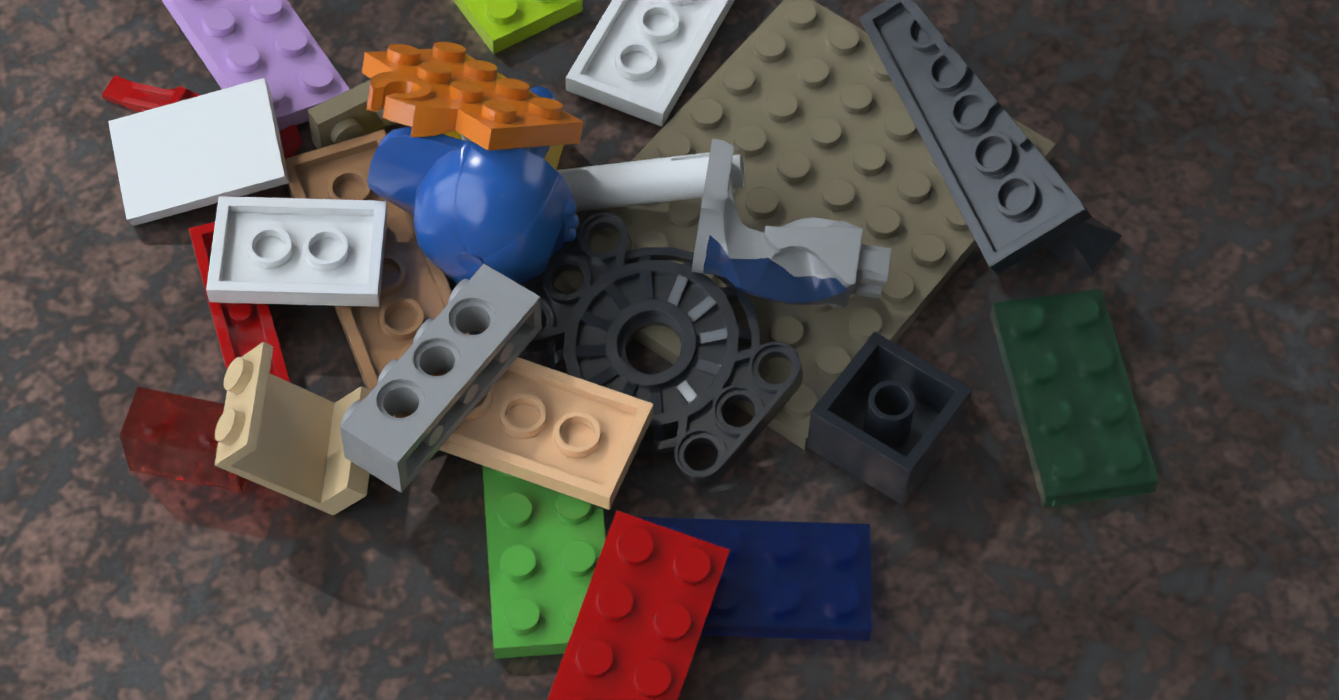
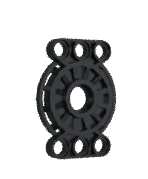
(644, 289)

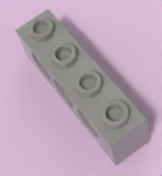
(401, 447)

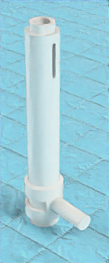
(643, 181)

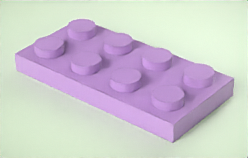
(259, 41)

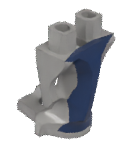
(790, 264)

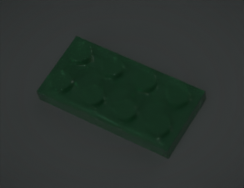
(1073, 398)

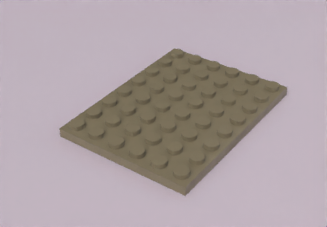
(816, 141)

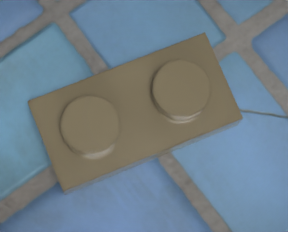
(344, 117)

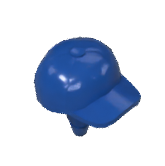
(477, 202)

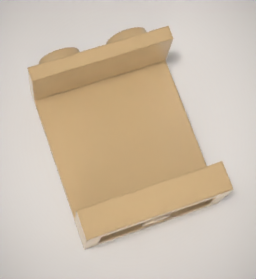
(286, 436)

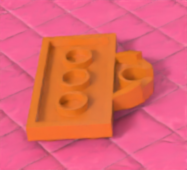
(452, 91)

